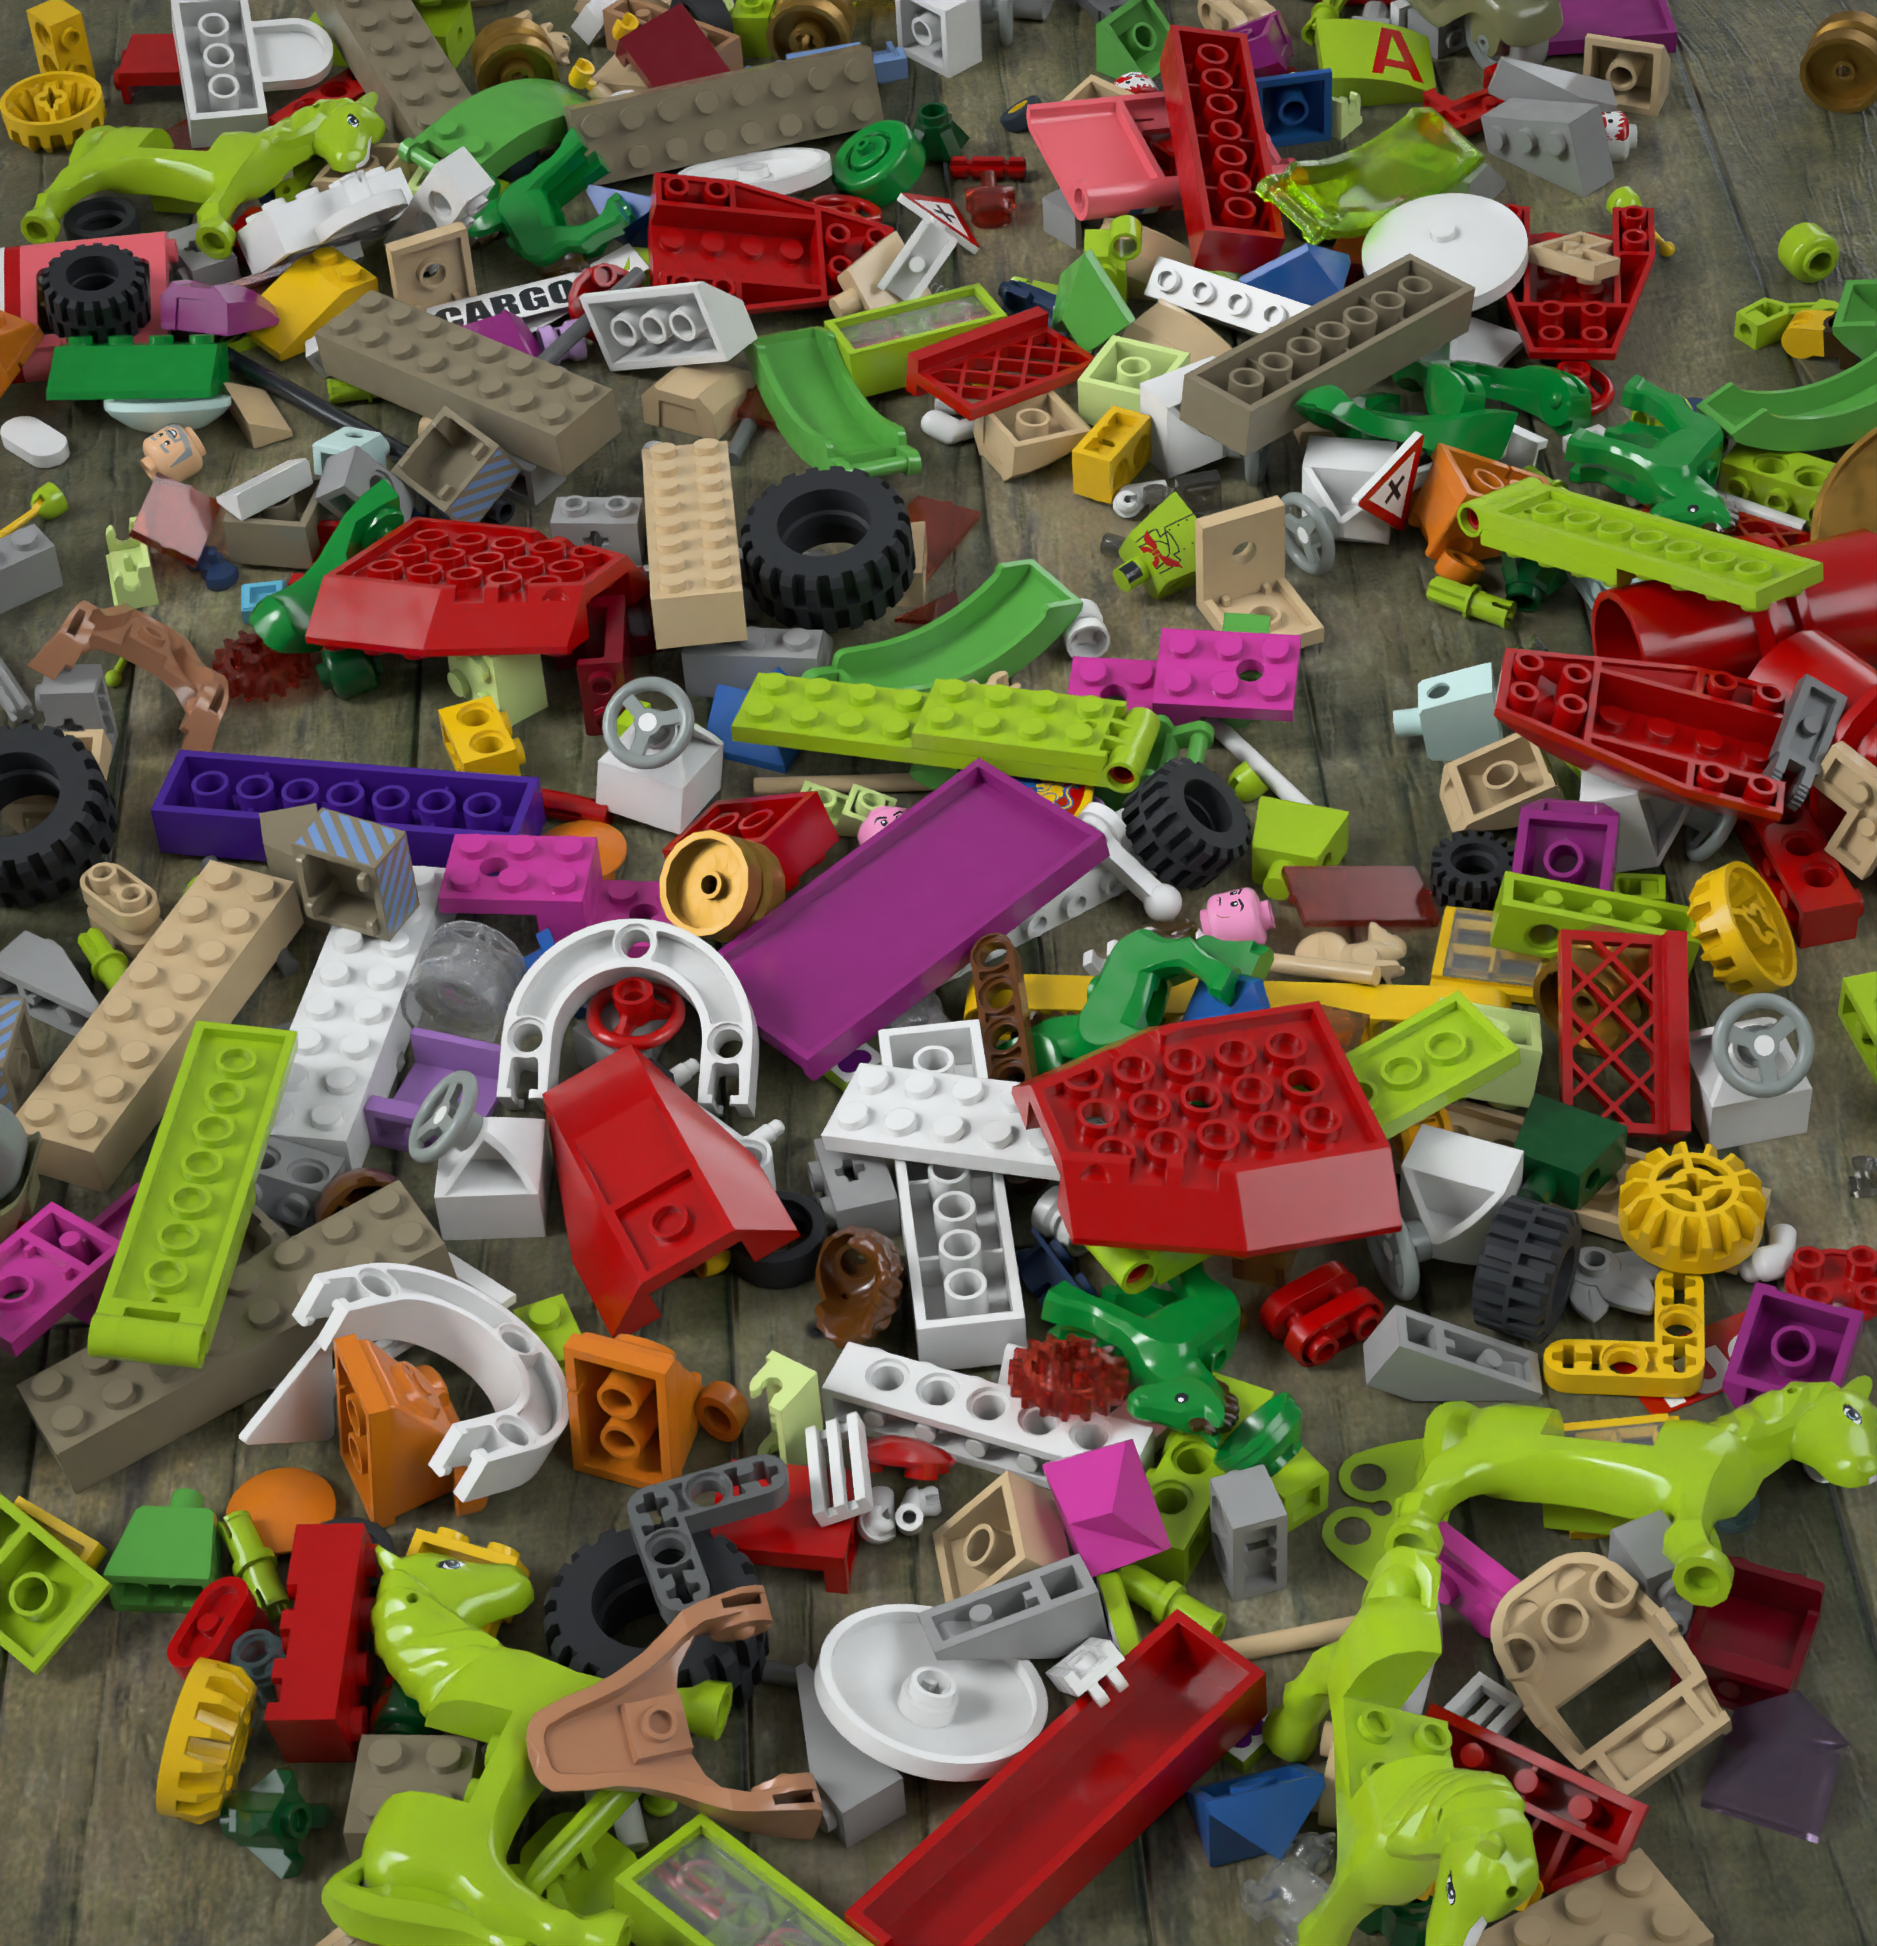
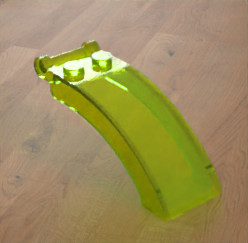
(1357, 188)

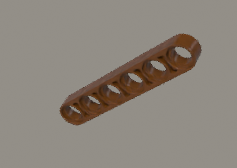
(998, 1021)

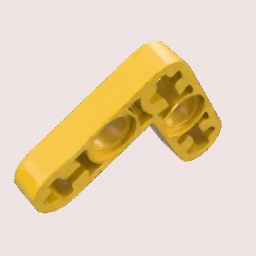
(1653, 1359)

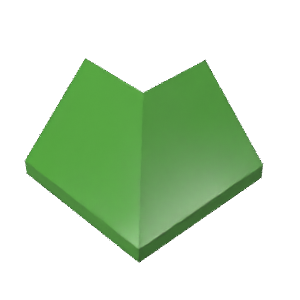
(1131, 39)
(1089, 304)

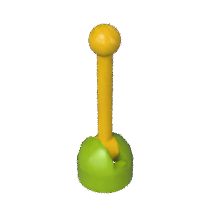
(1625, 197)
(46, 503)

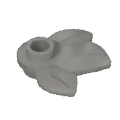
(1612, 1281)

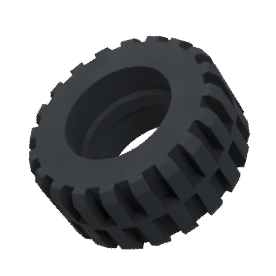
(822, 510)
(75, 833)
(610, 1589)

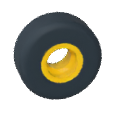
(1014, 118)

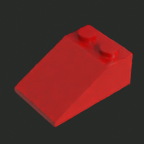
(788, 824)

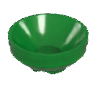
(1264, 1437)

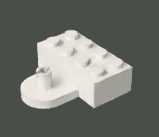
(233, 60)
(352, 210)

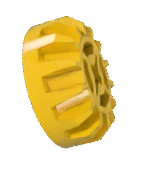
(52, 109)
(1742, 930)
(1699, 1218)
(206, 1741)

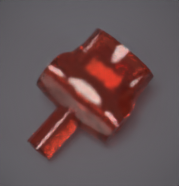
(990, 204)

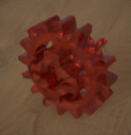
(258, 669)
(1068, 1377)

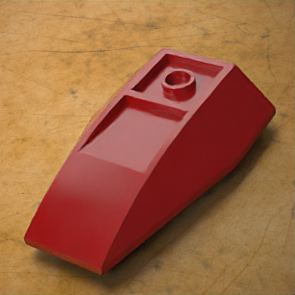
(752, 242)
(1580, 320)
(1651, 726)
(651, 1185)

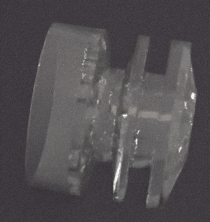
(463, 981)

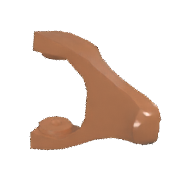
(151, 647)
(637, 1739)

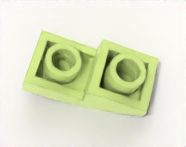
(850, 810)

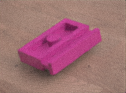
(1471, 1579)

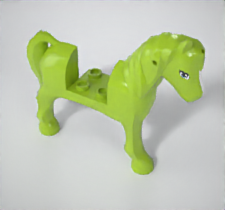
(208, 182)
(1592, 1486)
(1398, 1796)
(438, 1861)

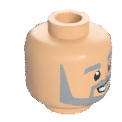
(173, 453)

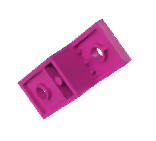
(1200, 676)
(545, 878)
(59, 1267)

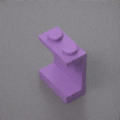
(435, 1058)

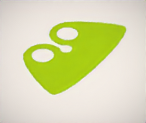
(1399, 1465)

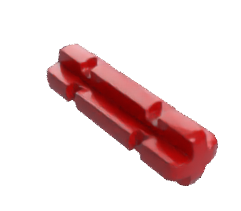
(962, 167)

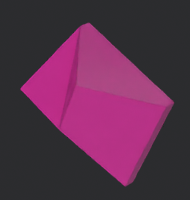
(1107, 1506)

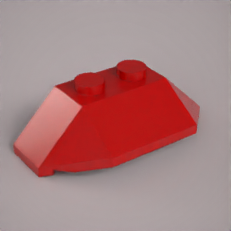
(1575, 1820)

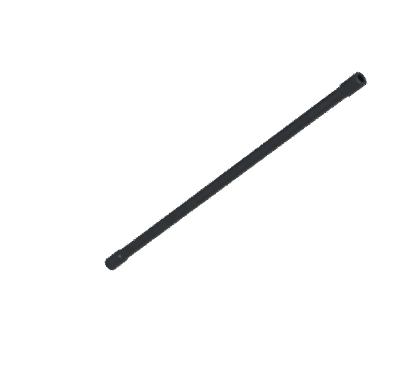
(326, 412)

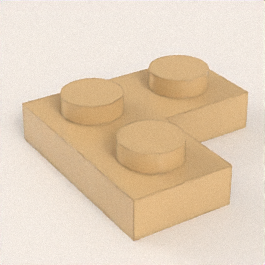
(1578, 255)
(1852, 785)

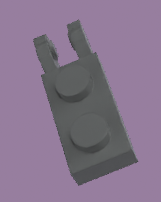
(1805, 736)

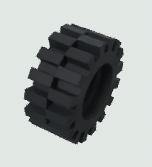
(1464, 855)

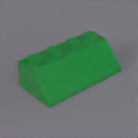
(138, 369)

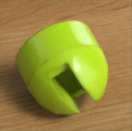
(1246, 783)

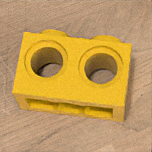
(60, 38)
(1111, 454)
(481, 738)

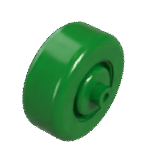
(879, 162)

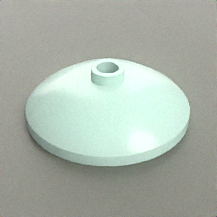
(155, 414)

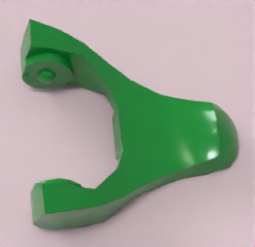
(1464, 385)
(1379, 417)
(285, 615)

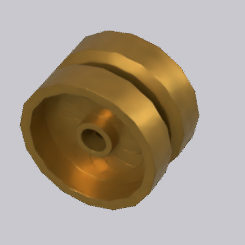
(809, 26)
(512, 51)
(1842, 63)
(720, 885)
(1583, 1004)

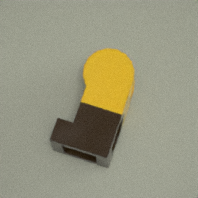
(1812, 334)

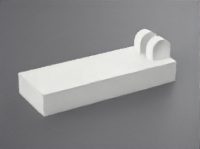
(1086, 1666)

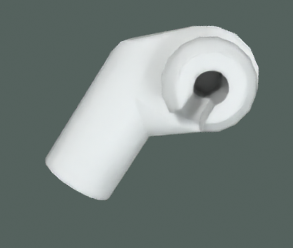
(880, 1524)

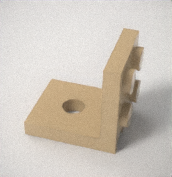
(413, 254)
(1255, 577)

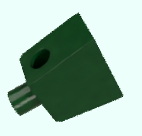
(1567, 1153)

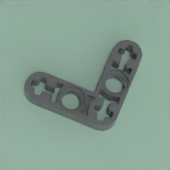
(684, 1517)

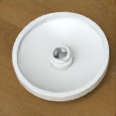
(774, 169)
(1457, 234)
(925, 1713)

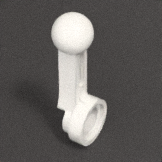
(1160, 900)

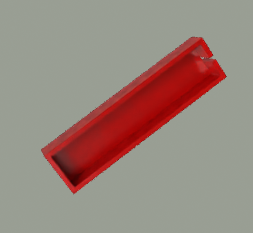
(1071, 1798)

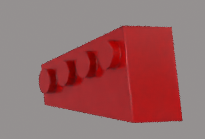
(324, 1645)

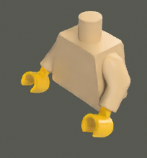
(612, 75)

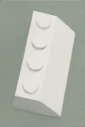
(668, 325)

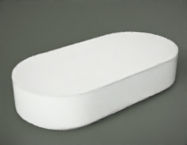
(35, 442)

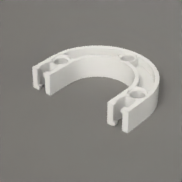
(597, 959)
(475, 1335)

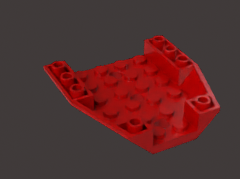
(468, 592)
(1230, 1179)

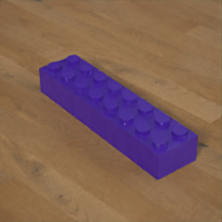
(216, 799)

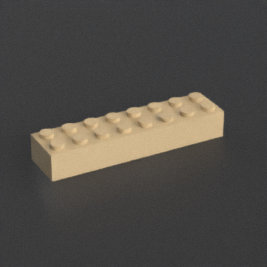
(692, 545)
(126, 1057)

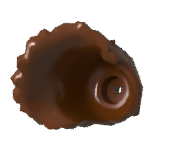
(856, 1292)

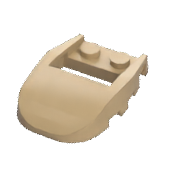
(1574, 1627)

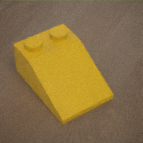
(309, 297)

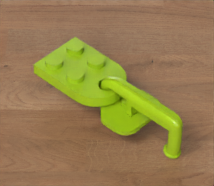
(576, 1858)

